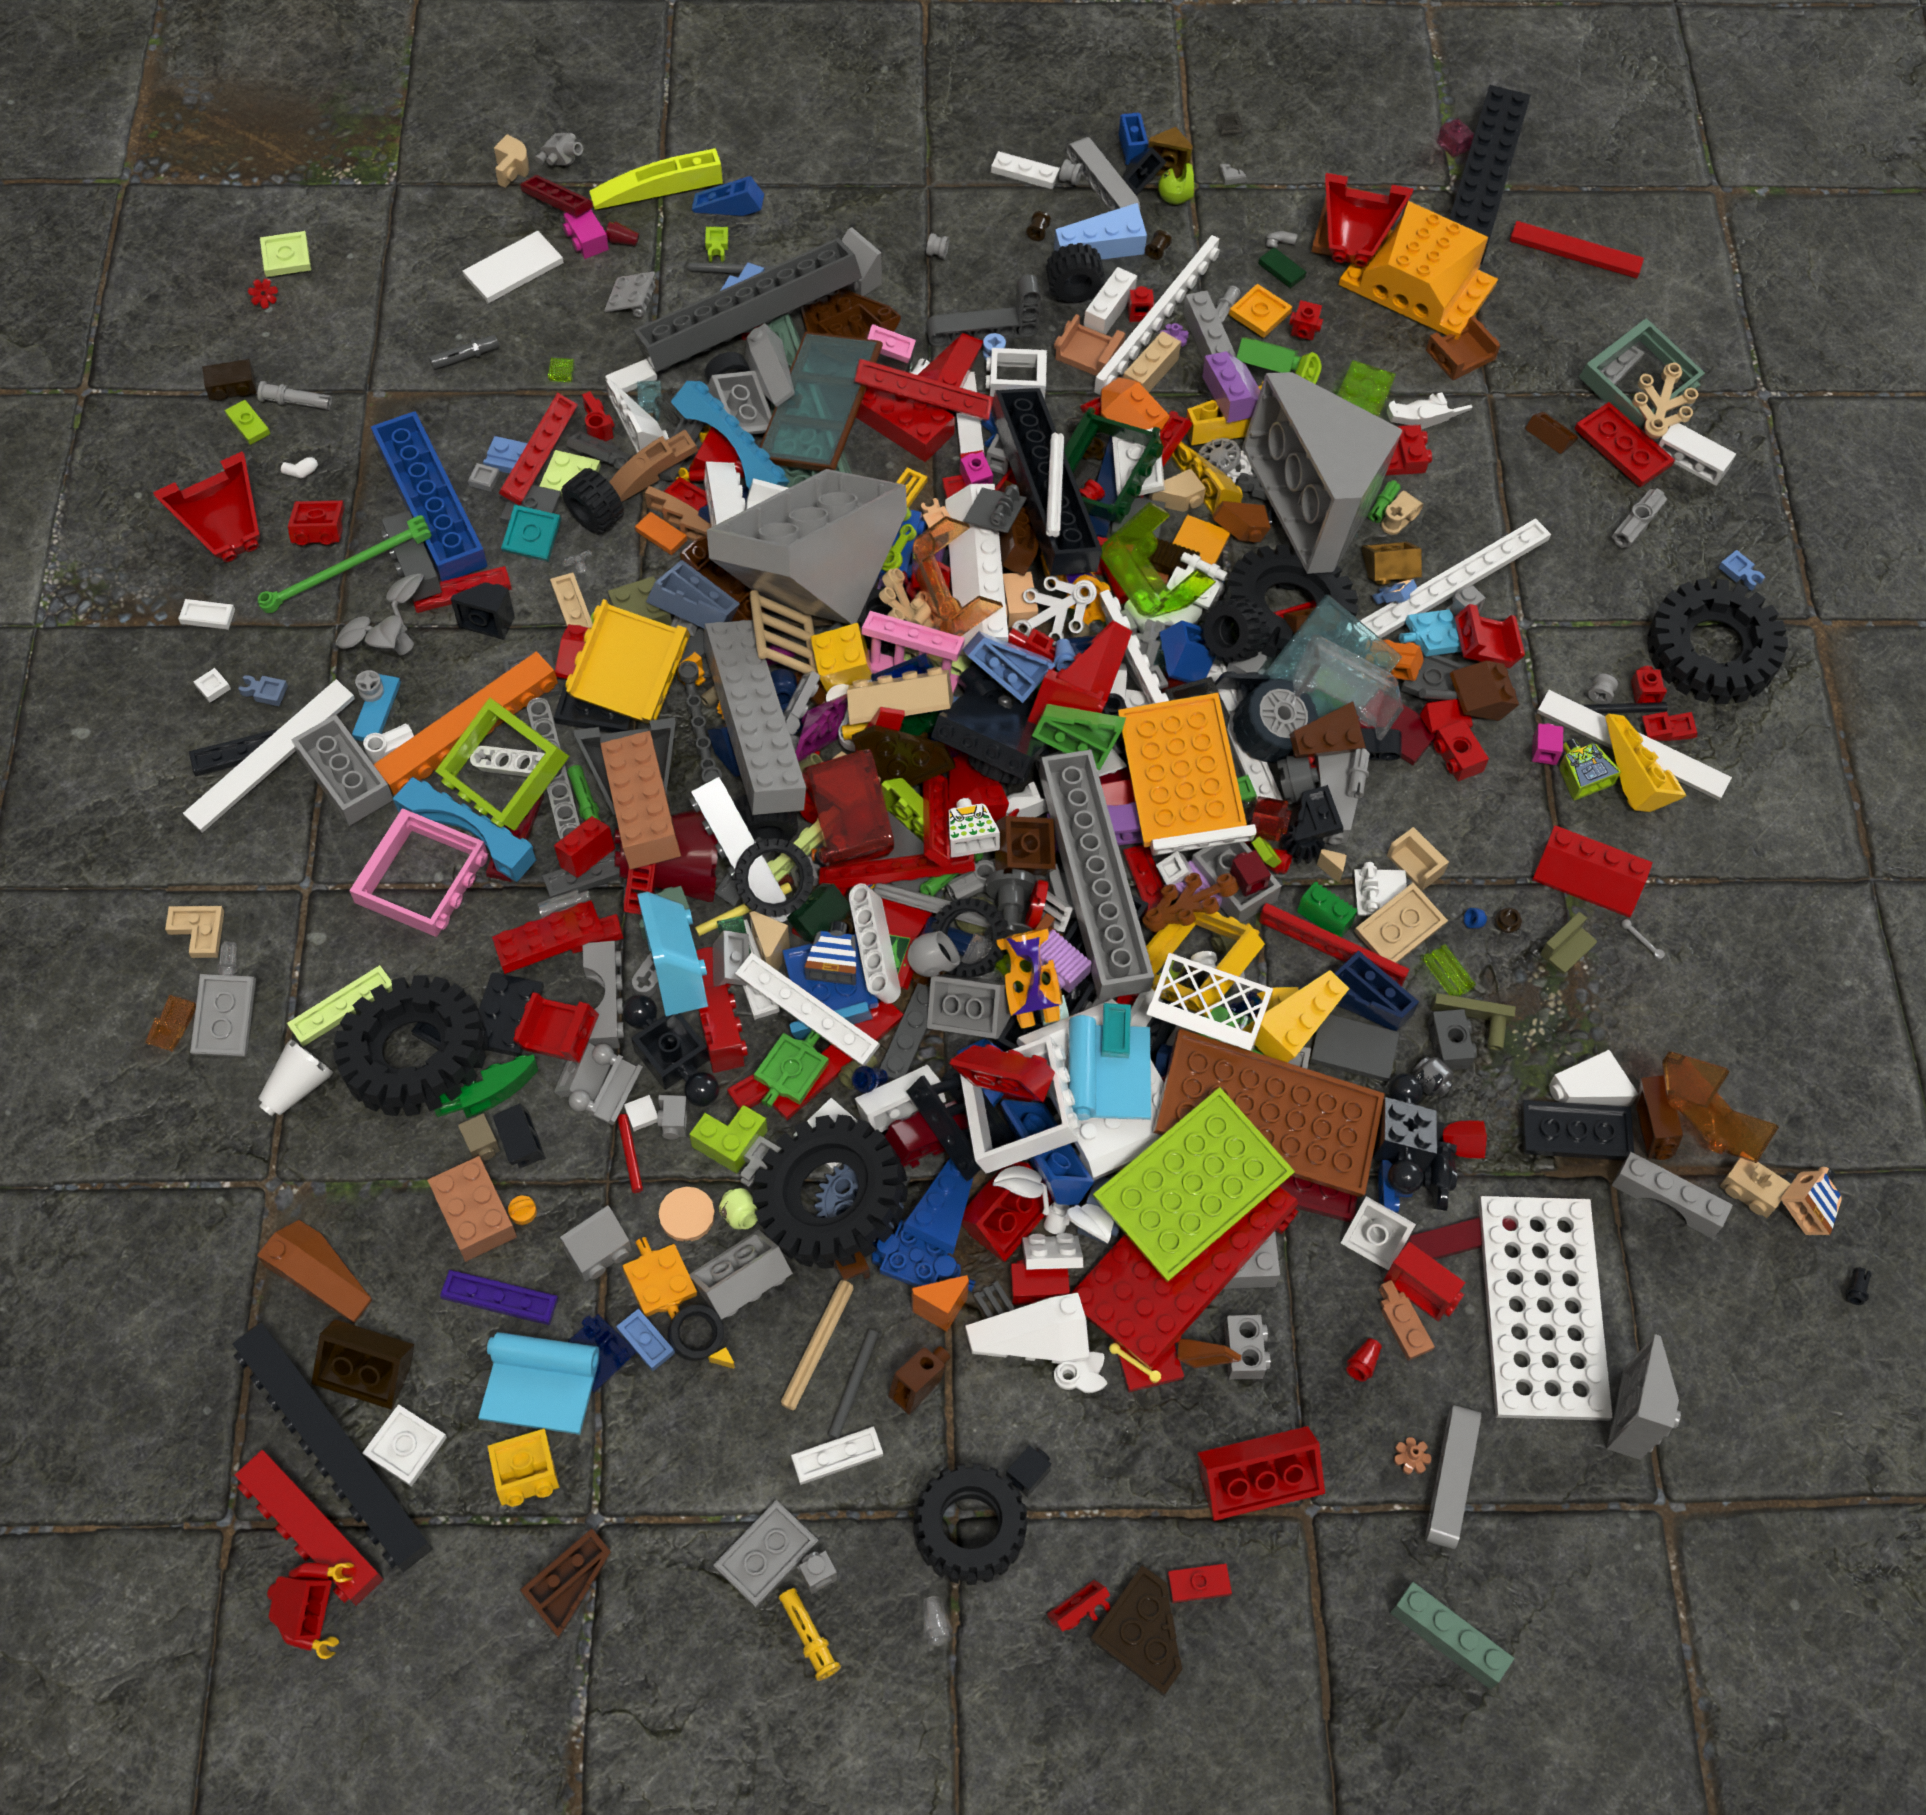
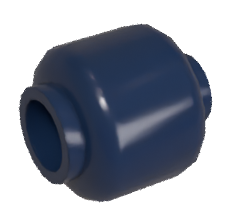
(784, 683)

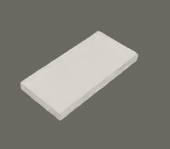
(513, 266)

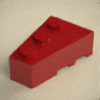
(722, 1030)

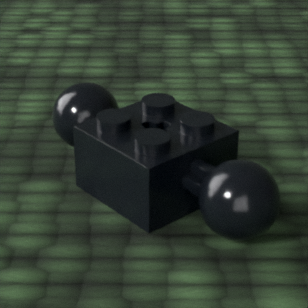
(685, 1053)
(1406, 1134)

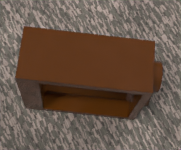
(1657, 1119)

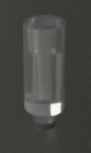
(562, 902)

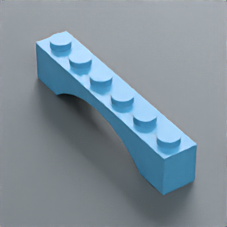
(697, 403)
(509, 853)

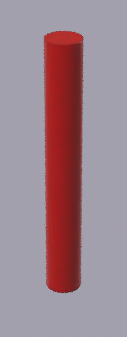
(630, 1155)

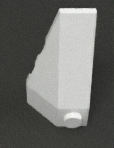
(637, 422)
(1043, 1330)

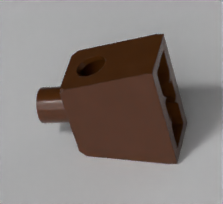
(918, 1378)

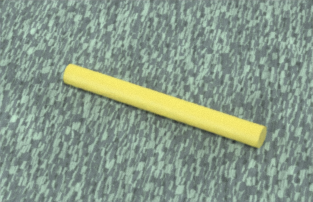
(735, 912)

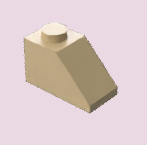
(1181, 492)

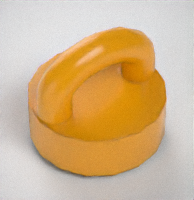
(522, 1210)

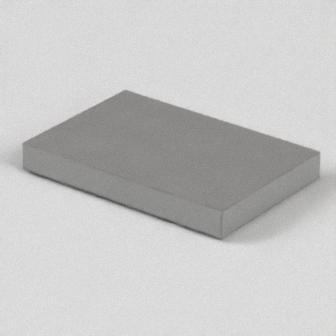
(223, 1015)
(766, 1554)

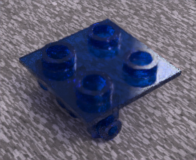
(612, 1347)

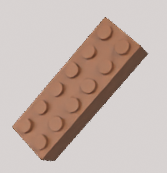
(640, 800)

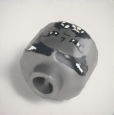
(1434, 1076)

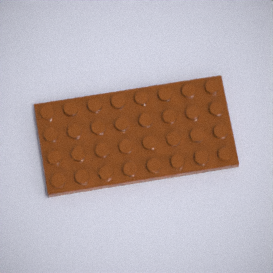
(1310, 1118)

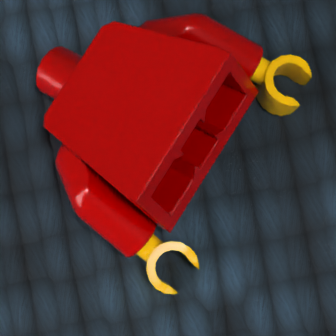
(714, 448)
(301, 1604)

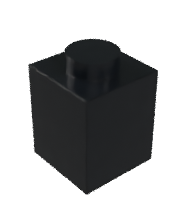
(1029, 1470)

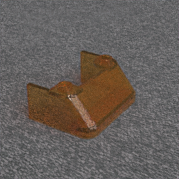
(946, 610)
(1693, 1090)

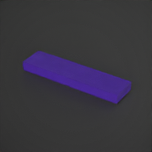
(499, 1297)

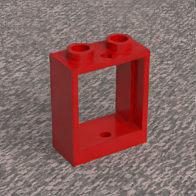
(1425, 1282)

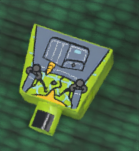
(1586, 769)

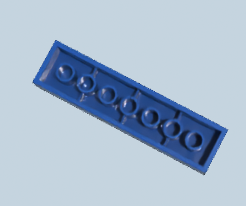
(429, 493)

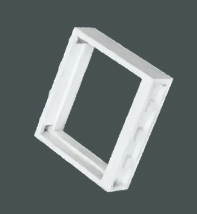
(1066, 1133)

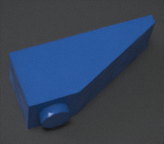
(732, 198)

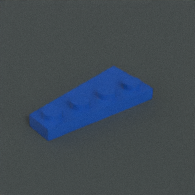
(941, 1209)

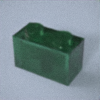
(819, 911)

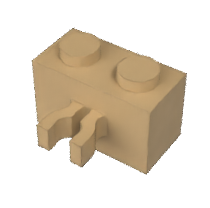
(1755, 1186)

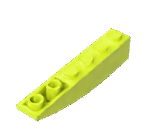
(660, 179)

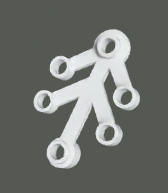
(1059, 606)

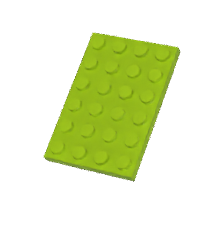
(1193, 1184)

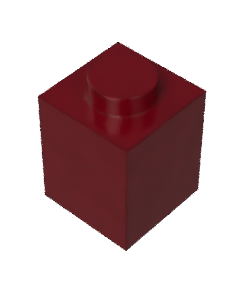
(1250, 872)

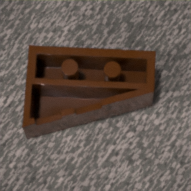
(566, 1582)

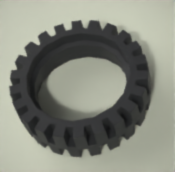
(805, 882)
(998, 926)

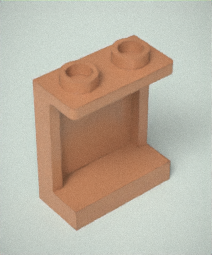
(1086, 347)

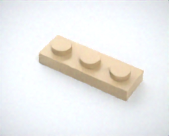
(571, 600)

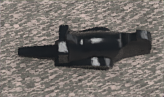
(1441, 1173)

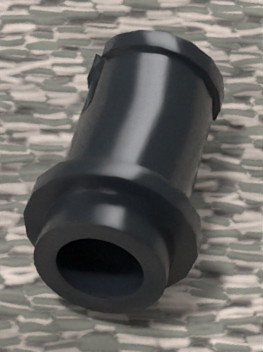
(1857, 1292)

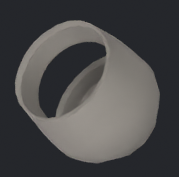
(928, 959)

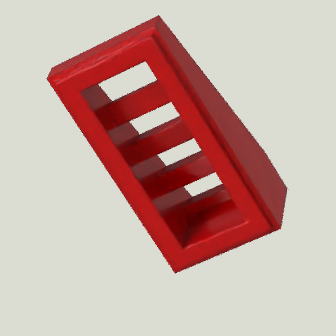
(631, 901)

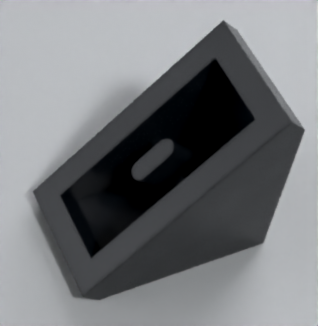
(1142, 169)

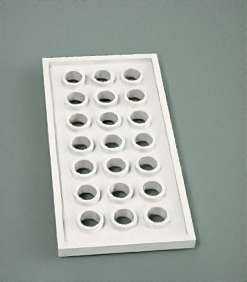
(1502, 1318)

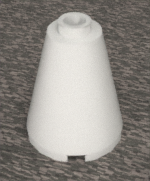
(292, 1079)

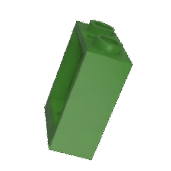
(1268, 355)

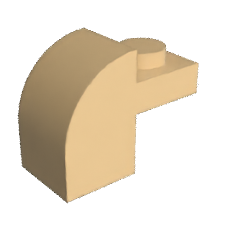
(511, 160)

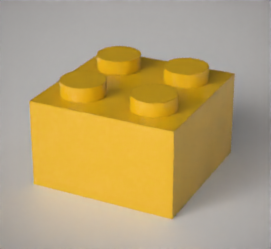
(841, 656)

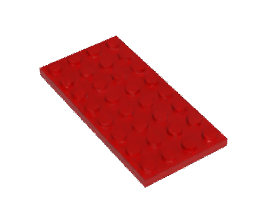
(1147, 1313)

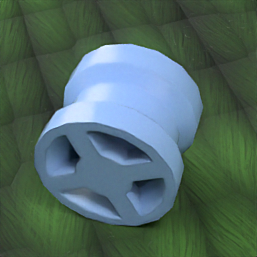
(992, 341)

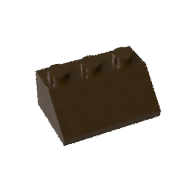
(361, 1363)

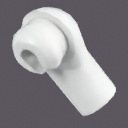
(301, 469)

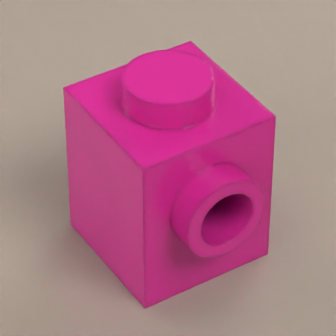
(975, 469)
(1547, 744)

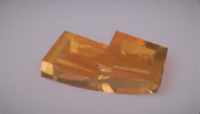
(172, 1024)

